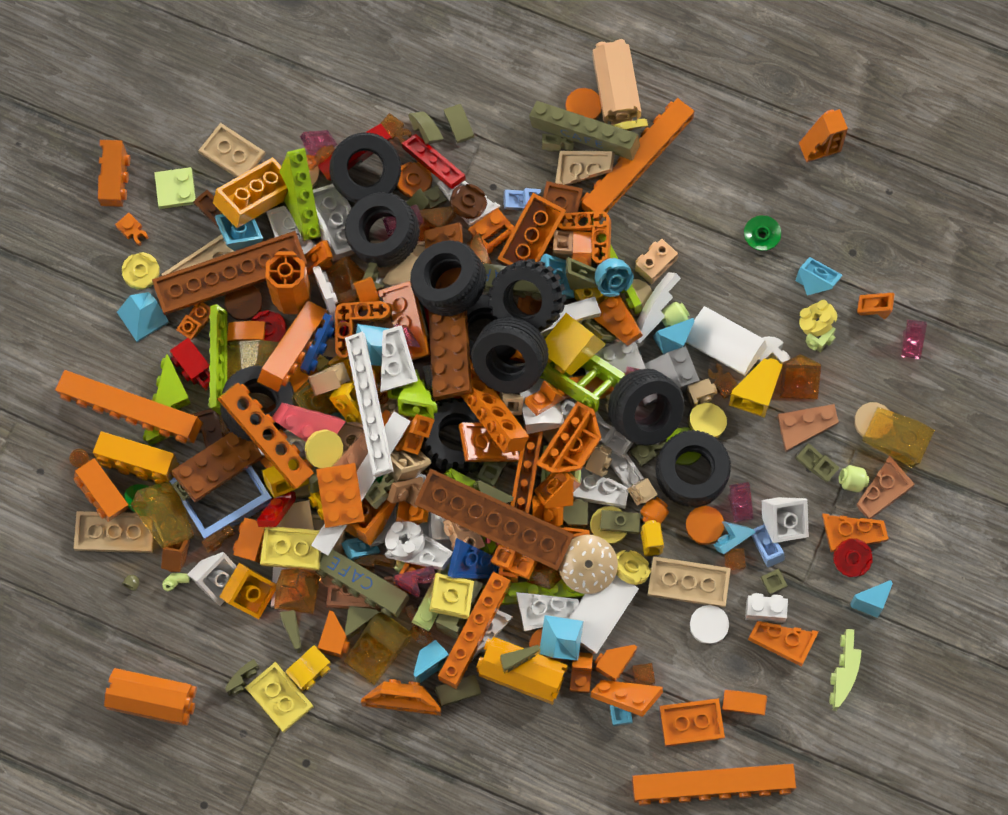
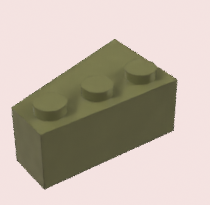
(453, 625)

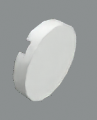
(709, 624)

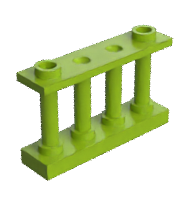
(597, 368)

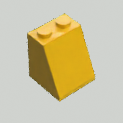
(571, 345)
(756, 389)

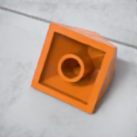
(557, 490)

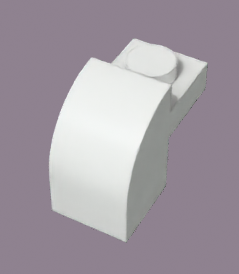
(774, 351)

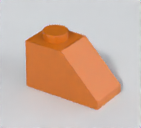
(582, 247)
(333, 637)
(614, 661)

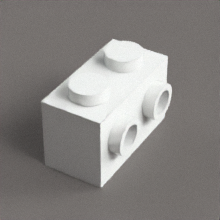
(766, 608)

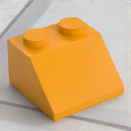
(248, 591)

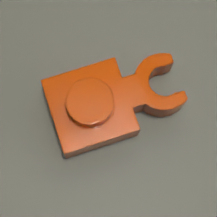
(131, 227)

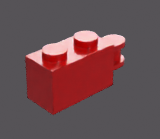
(191, 362)

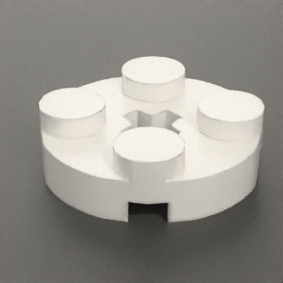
(399, 531)

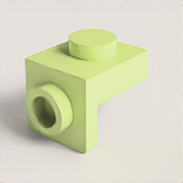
(819, 344)

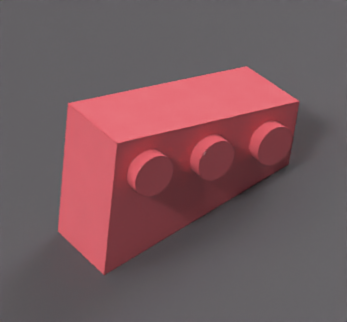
(304, 421)

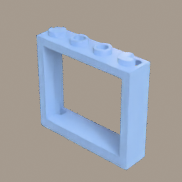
(237, 516)

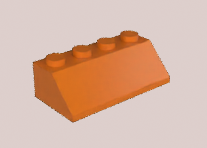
(532, 231)

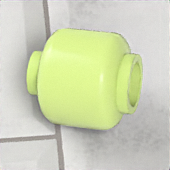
(674, 314)
(853, 478)

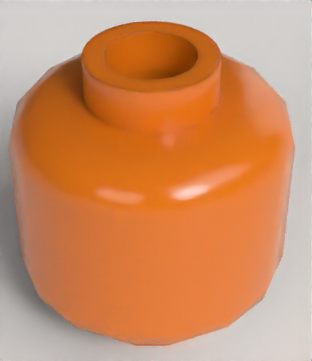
(655, 510)

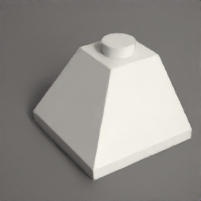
(785, 518)
(212, 575)

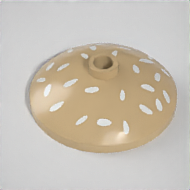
(603, 567)

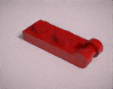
(276, 510)

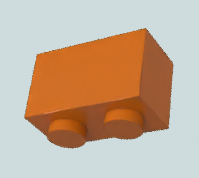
(249, 541)

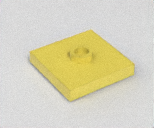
(451, 596)

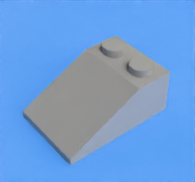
(676, 366)

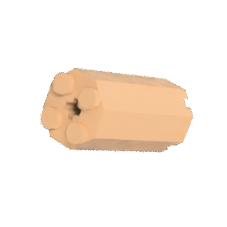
(616, 82)

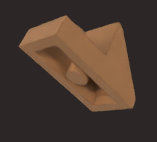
(562, 244)
(405, 491)

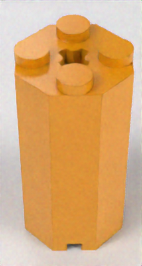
(536, 677)

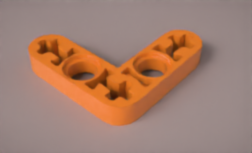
(596, 229)
(352, 316)

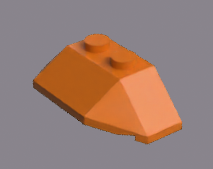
(572, 442)
(401, 697)

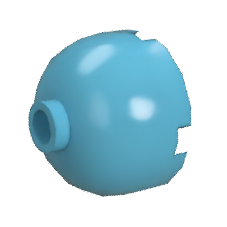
(613, 277)

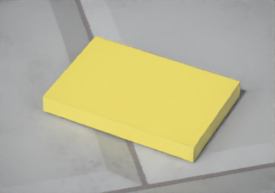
(290, 548)
(279, 697)

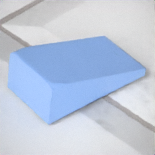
(769, 551)

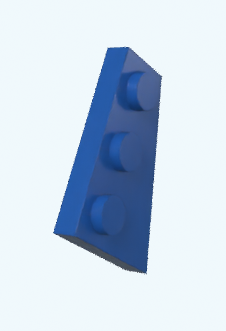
(310, 361)
(470, 562)

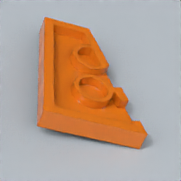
(786, 642)

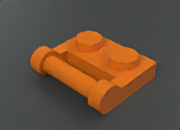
(490, 226)

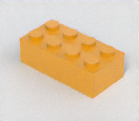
(251, 193)
(134, 458)

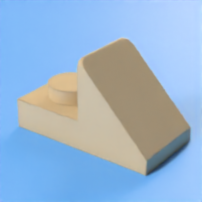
(329, 379)

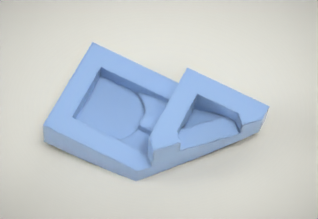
(518, 199)

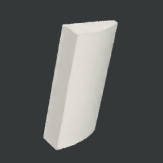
(332, 215)
(726, 341)
(547, 420)
(602, 612)

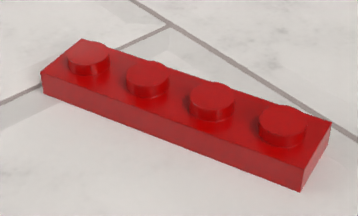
(433, 161)

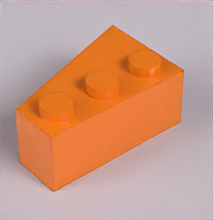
(825, 136)
(113, 173)
(100, 490)

